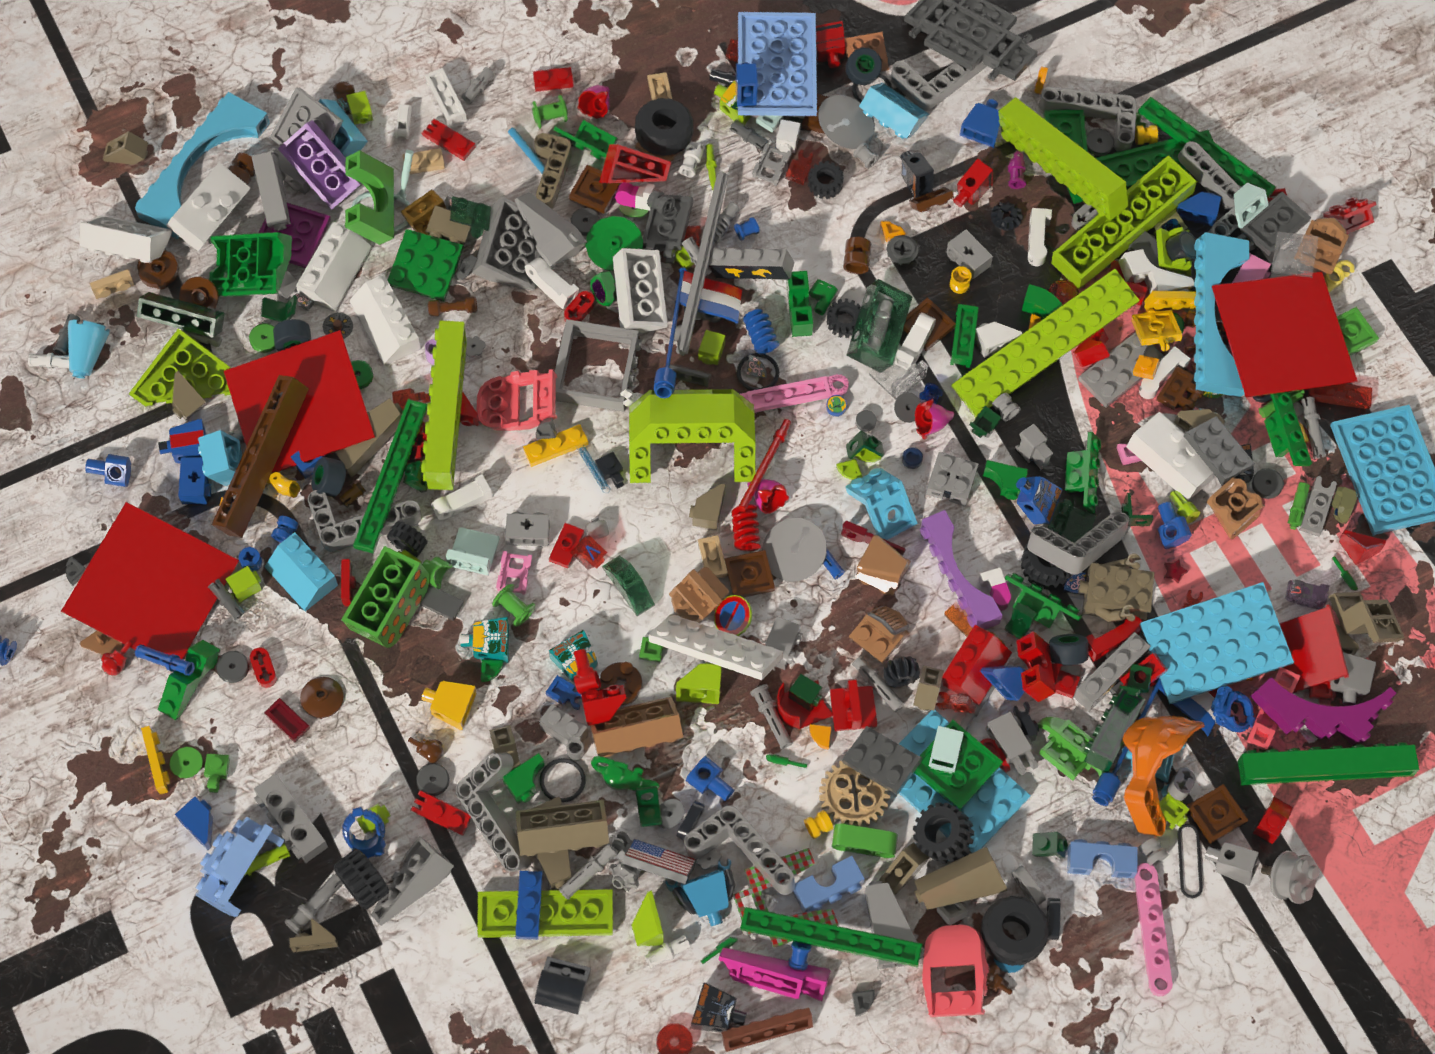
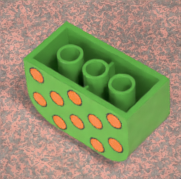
(387, 598)

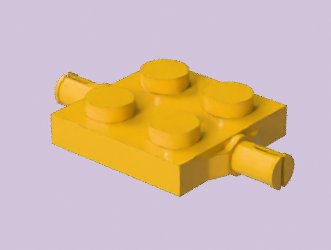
(1156, 328)

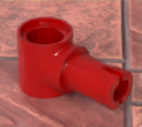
(586, 677)

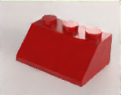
(978, 651)

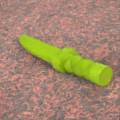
(711, 164)

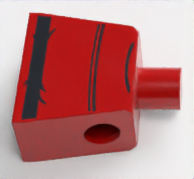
(830, 43)
(974, 184)

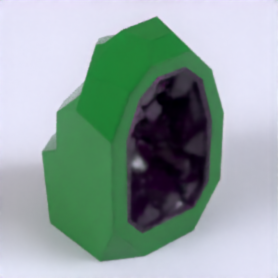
(603, 288)

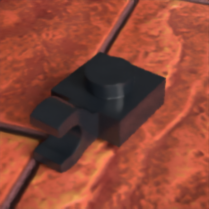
(611, 468)
(1029, 726)

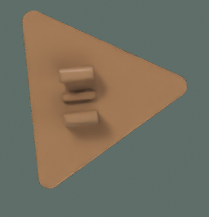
(101, 643)

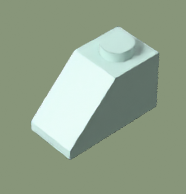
(1249, 203)

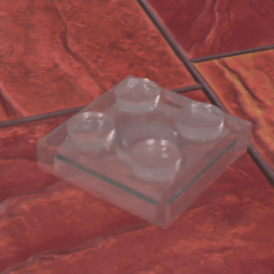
(1295, 254)

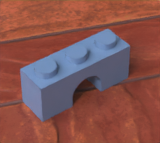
(1120, 857)
(847, 879)

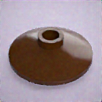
(194, 286)
(326, 705)

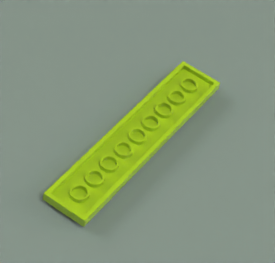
(1046, 342)

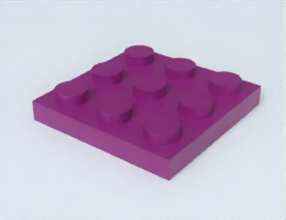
(306, 230)

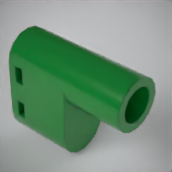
(823, 295)

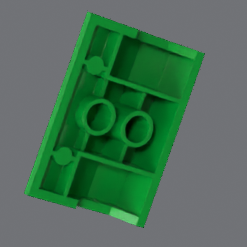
(250, 263)

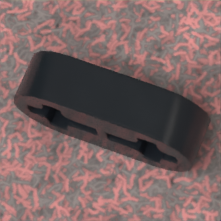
(691, 819)
(1053, 918)

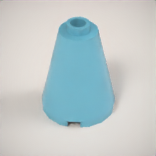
(85, 346)

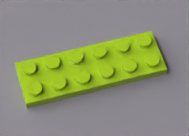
(582, 915)

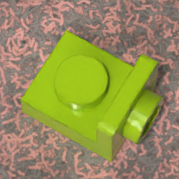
(1174, 811)

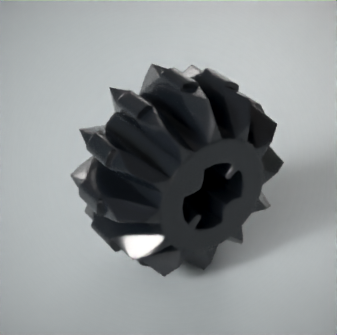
(901, 671)

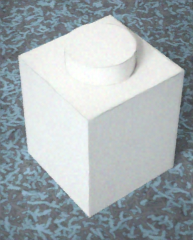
(787, 136)

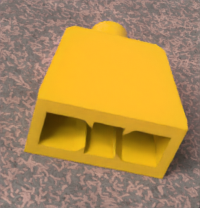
(451, 702)

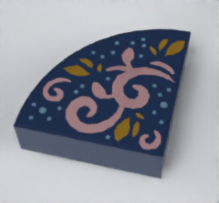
(1072, 583)

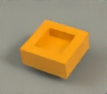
(1146, 367)

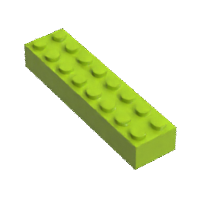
(1063, 159)
(1105, 240)
(445, 405)

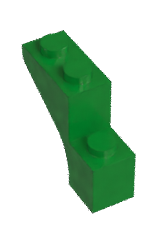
(180, 686)

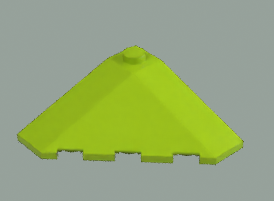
(192, 360)

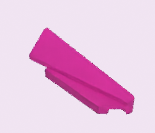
(775, 974)

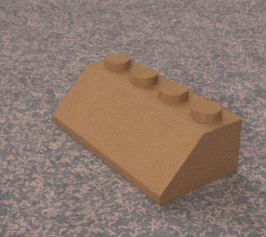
(638, 727)

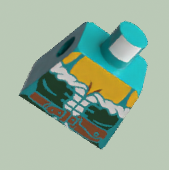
(489, 639)
(563, 655)

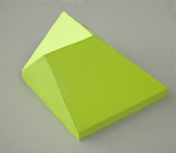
(647, 924)

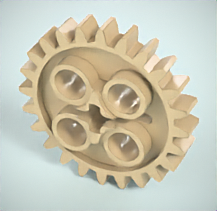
(834, 796)

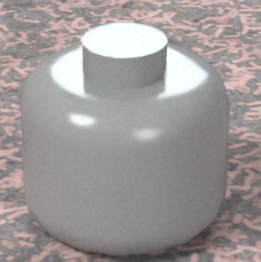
(597, 528)

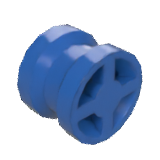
(253, 563)

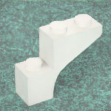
(1138, 268)

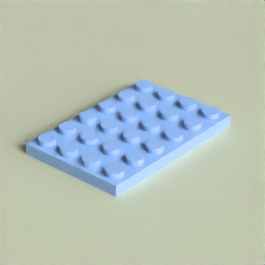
(785, 61)

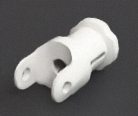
(691, 159)

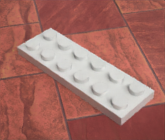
(716, 646)

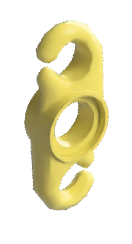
(1340, 272)

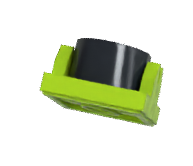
(1178, 252)

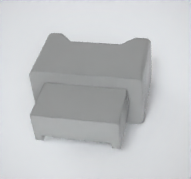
(1034, 447)

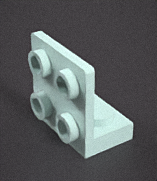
(473, 551)

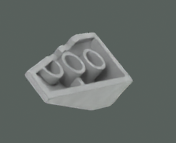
(554, 235)
(421, 872)

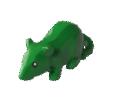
(619, 777)

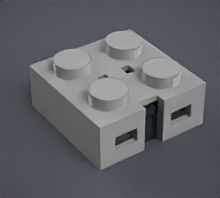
(952, 478)

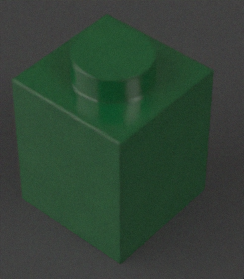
(806, 692)

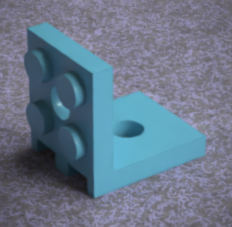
(880, 495)

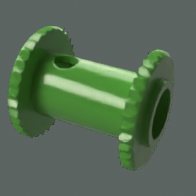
(549, 111)
(513, 605)

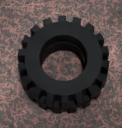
(1042, 574)
(929, 824)
(361, 878)

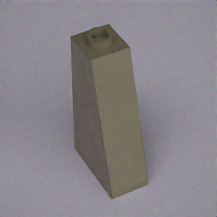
(384, 423)
(555, 865)
(961, 881)

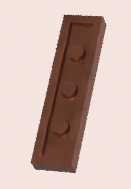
(767, 1029)

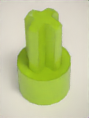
(1185, 508)

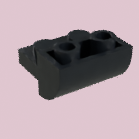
(562, 985)

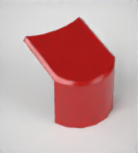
(798, 716)

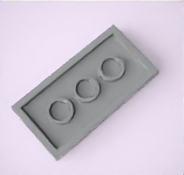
(1114, 375)

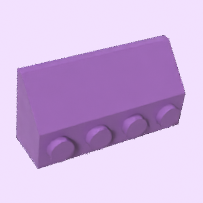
(319, 164)

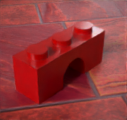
(1039, 678)

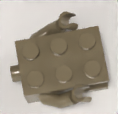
(1117, 591)

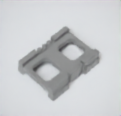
(766, 163)

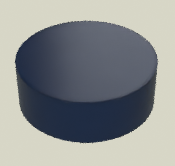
(912, 458)

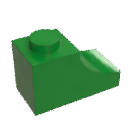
(1005, 477)
(521, 779)

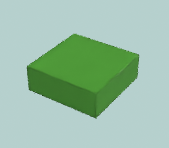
(650, 651)

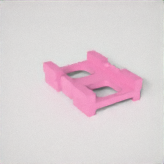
(507, 572)

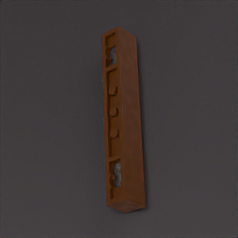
(260, 456)

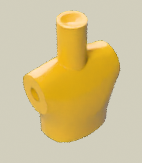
(284, 485)

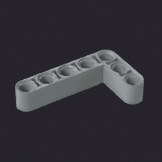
(931, 90)
(1097, 109)
(1206, 179)
(339, 530)
(1081, 554)
(490, 812)
(747, 844)

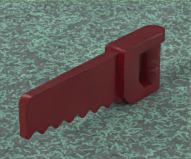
(860, 534)

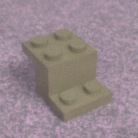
(1366, 617)

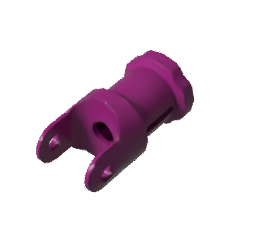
(1016, 169)

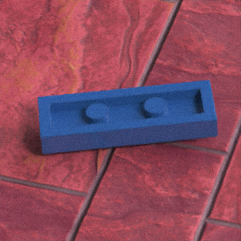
(529, 905)

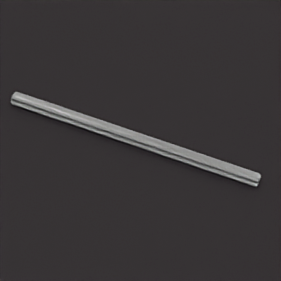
(702, 264)

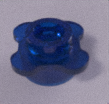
(931, 388)

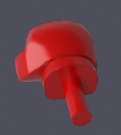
(114, 662)

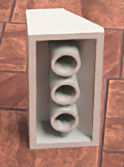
(124, 238)
(333, 267)
(640, 290)
(384, 320)

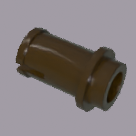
(352, 494)

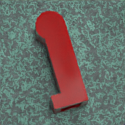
(1113, 639)

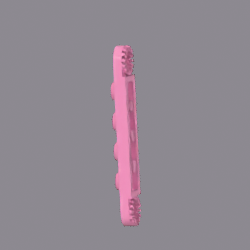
(796, 393)
(1153, 930)

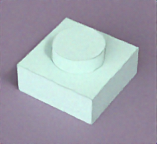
(769, 122)

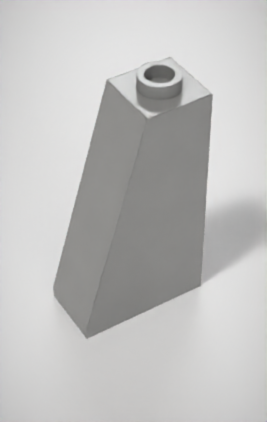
(271, 190)
(887, 918)

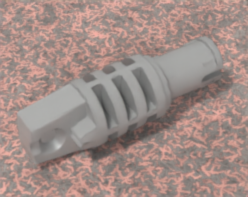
(724, 221)

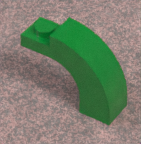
(1040, 302)

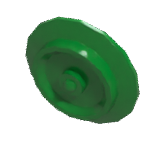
(609, 237)

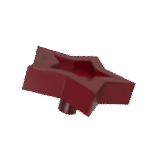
(1174, 570)

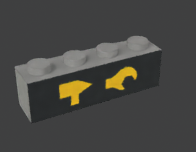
(751, 263)
(1111, 671)

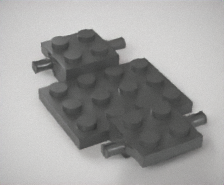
(971, 33)

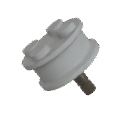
(1292, 877)

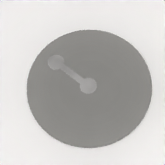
(845, 121)
(795, 549)

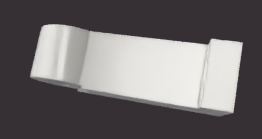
(1036, 248)
(551, 283)
(915, 341)
(1166, 367)
(462, 499)

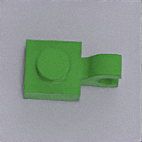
(216, 768)

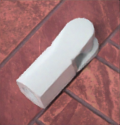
(403, 121)

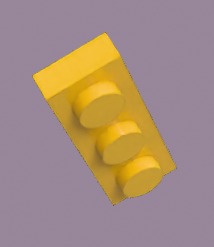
(1171, 299)
(551, 448)
(156, 759)

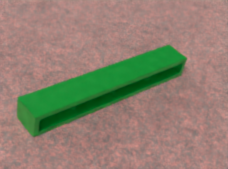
(1328, 764)

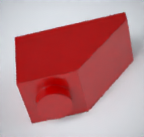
(1273, 820)

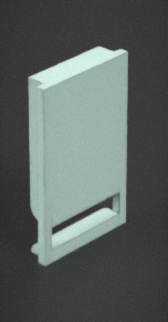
(946, 748)

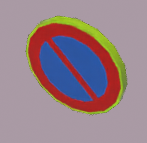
(733, 615)

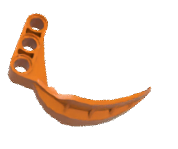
(1150, 742)

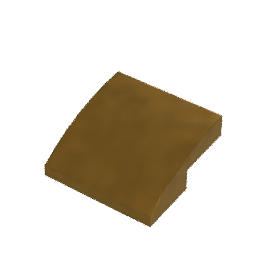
(420, 211)

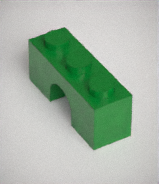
(798, 301)

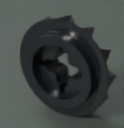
(1007, 223)

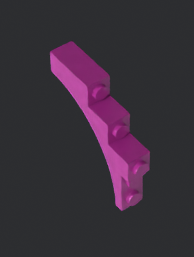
(1294, 712)

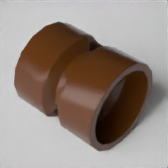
(243, 167)
(857, 255)

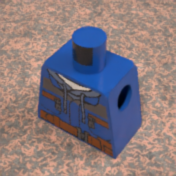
(1038, 498)

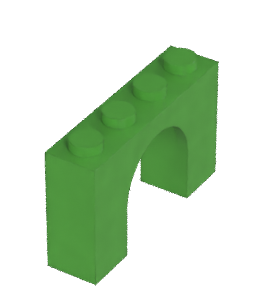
(379, 180)

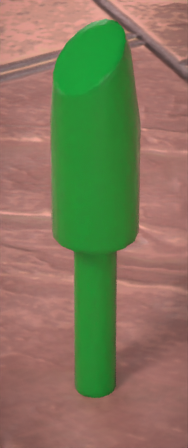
(1346, 575)
(783, 761)
(725, 944)

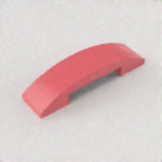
(1264, 726)

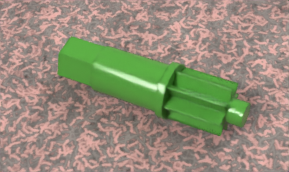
(1269, 408)
(1297, 510)

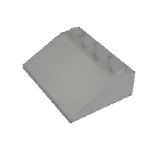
(506, 247)

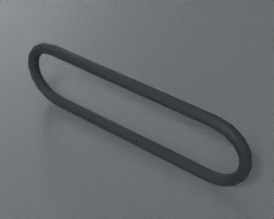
(1199, 861)

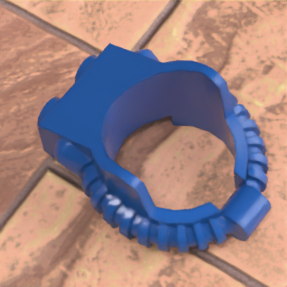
(1222, 705)
(372, 846)

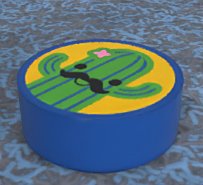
(836, 405)

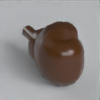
(341, 90)
(429, 749)
(994, 980)

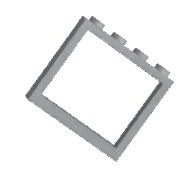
(602, 332)

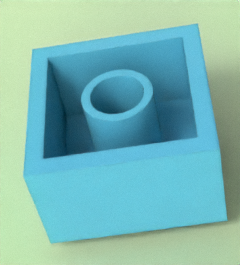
(220, 456)

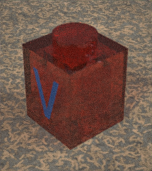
(589, 553)

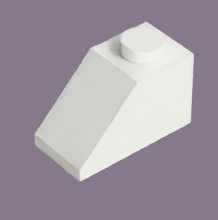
(994, 337)

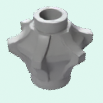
(624, 876)

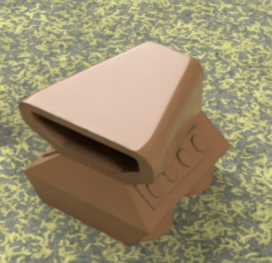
(1235, 506)
(882, 566)

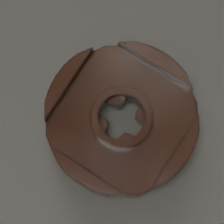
(162, 278)
(626, 672)

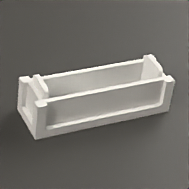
(446, 97)

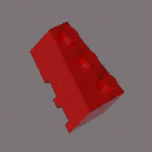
(630, 165)

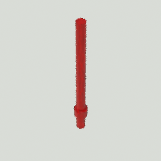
(778, 438)

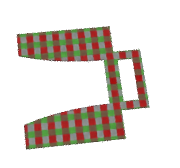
(797, 863)

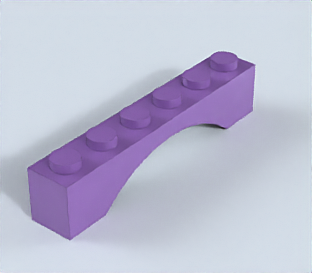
(979, 606)

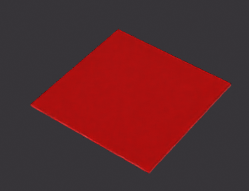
(1284, 334)
(332, 410)
(149, 583)

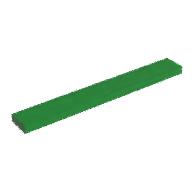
(1185, 133)
(390, 476)
(831, 937)

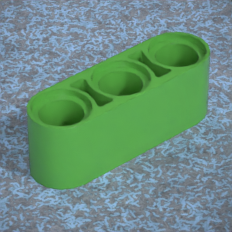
(864, 840)

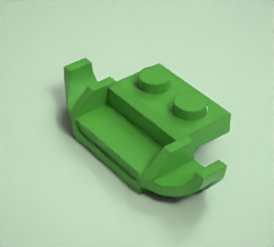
(1066, 746)

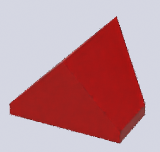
(1360, 546)

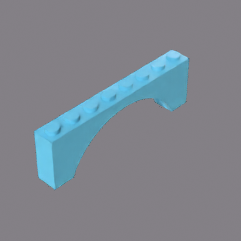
(228, 121)
(1214, 363)

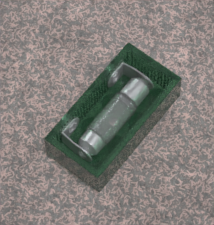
(879, 326)

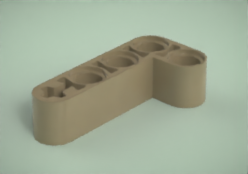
(554, 157)

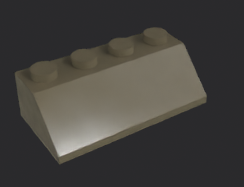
(562, 828)

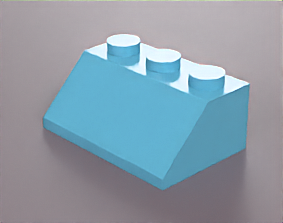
(893, 110)
(348, 138)
(300, 572)

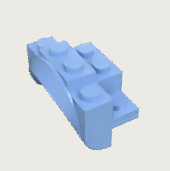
(230, 862)

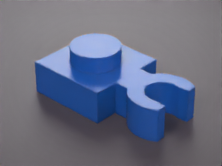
(563, 691)

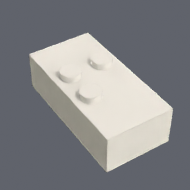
(208, 206)
(1170, 456)

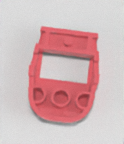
(500, 400)
(955, 947)

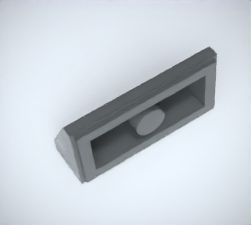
(691, 375)

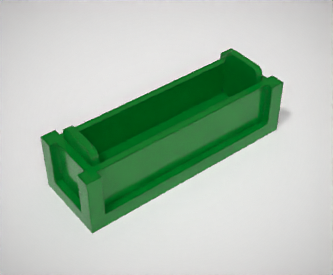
(964, 335)

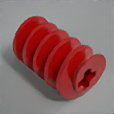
(744, 529)

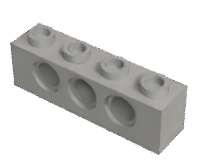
(275, 789)

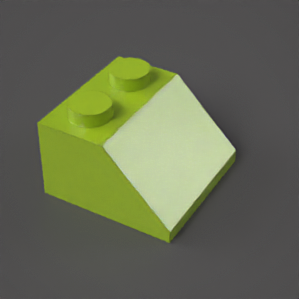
(700, 685)

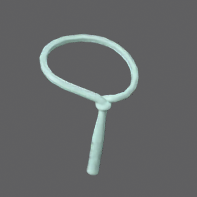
(401, 196)

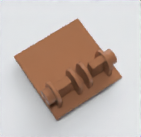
(873, 41)

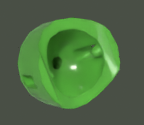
(436, 570)

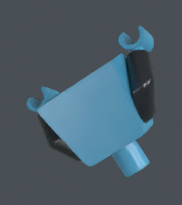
(706, 893)

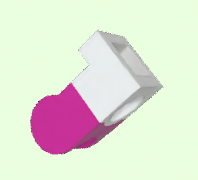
(634, 195)
(996, 586)

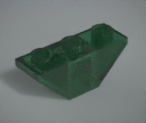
(629, 584)

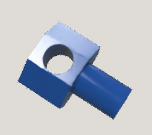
(107, 469)
(1171, 523)
(713, 782)

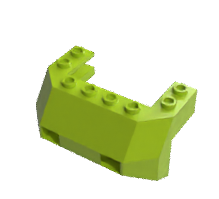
(692, 418)

